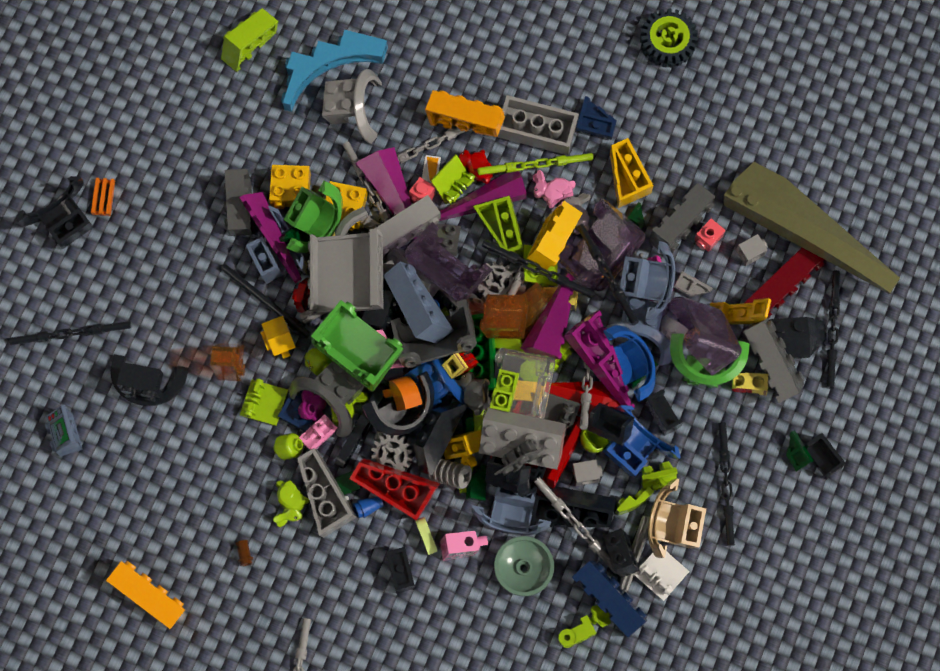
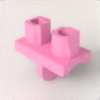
(318, 433)

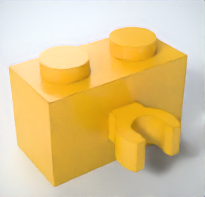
(277, 337)
(464, 446)

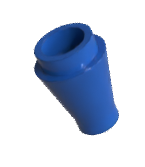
(367, 506)

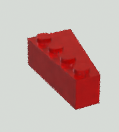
(396, 487)

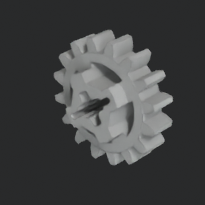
(503, 277)
(388, 446)

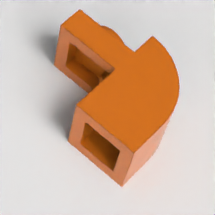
(404, 392)

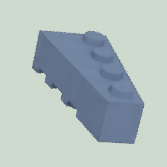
(417, 304)

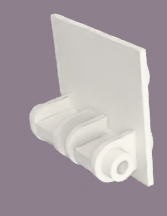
(661, 574)

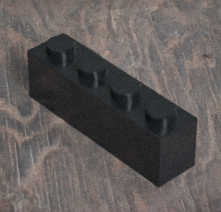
(586, 507)

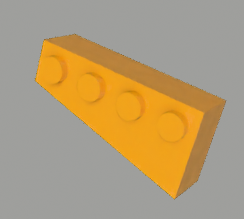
(464, 114)
(146, 595)

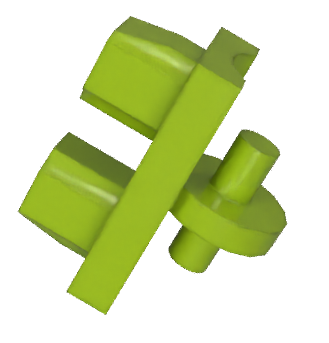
(658, 479)

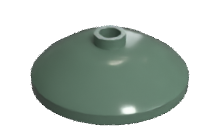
(527, 552)

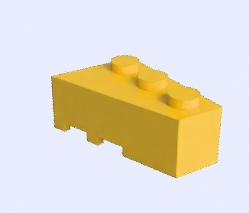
(628, 174)
(554, 235)

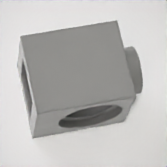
(752, 249)
(586, 472)

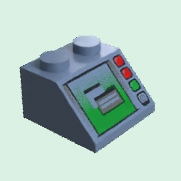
(63, 431)

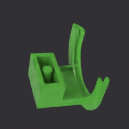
(314, 214)
(695, 373)

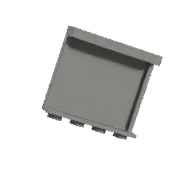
(346, 270)

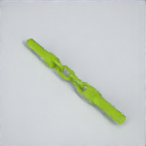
(511, 166)

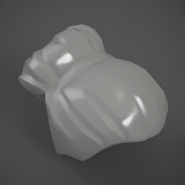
(671, 326)

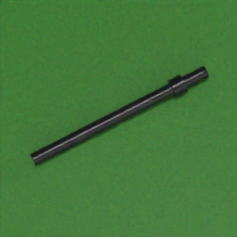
(293, 322)

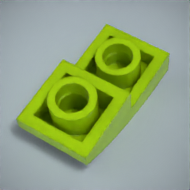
(504, 390)
(629, 504)

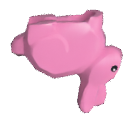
(554, 191)

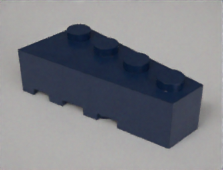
(610, 597)

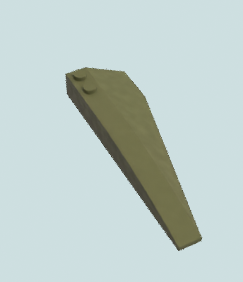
(791, 214)

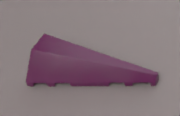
(386, 176)
(506, 185)
(258, 209)
(547, 332)
(594, 348)

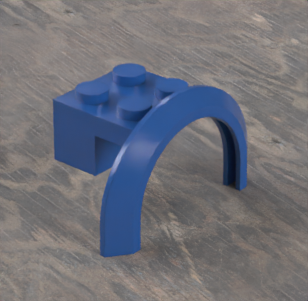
(634, 359)
(440, 379)
(633, 453)

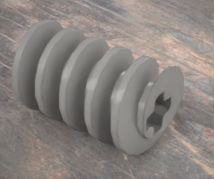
(452, 474)

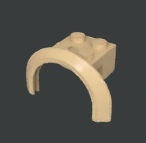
(674, 522)

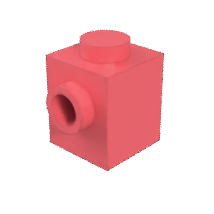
(421, 189)
(709, 235)

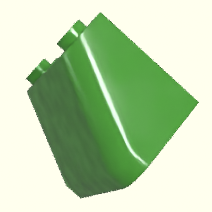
(356, 345)

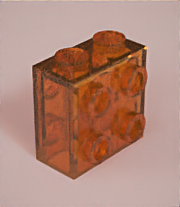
(505, 316)

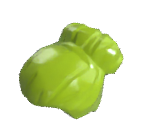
(593, 442)

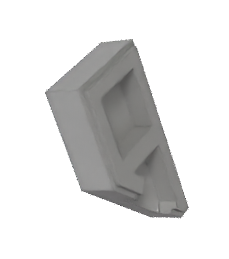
(690, 286)

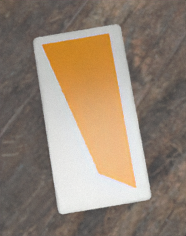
(431, 167)

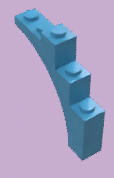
(325, 56)

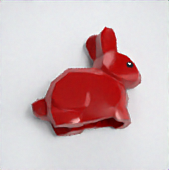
(475, 161)

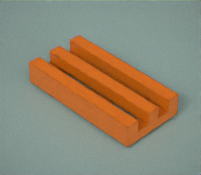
(104, 182)

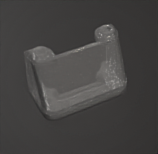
(533, 382)

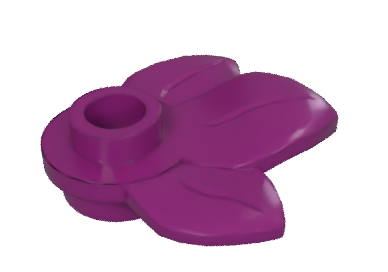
(311, 406)

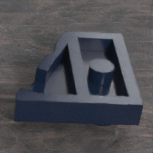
(595, 121)

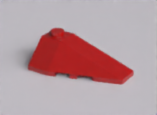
(573, 391)

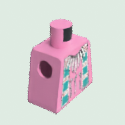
(454, 545)

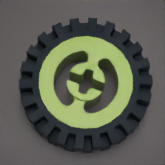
(660, 47)

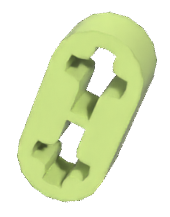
(426, 536)

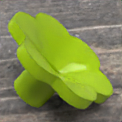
(599, 616)

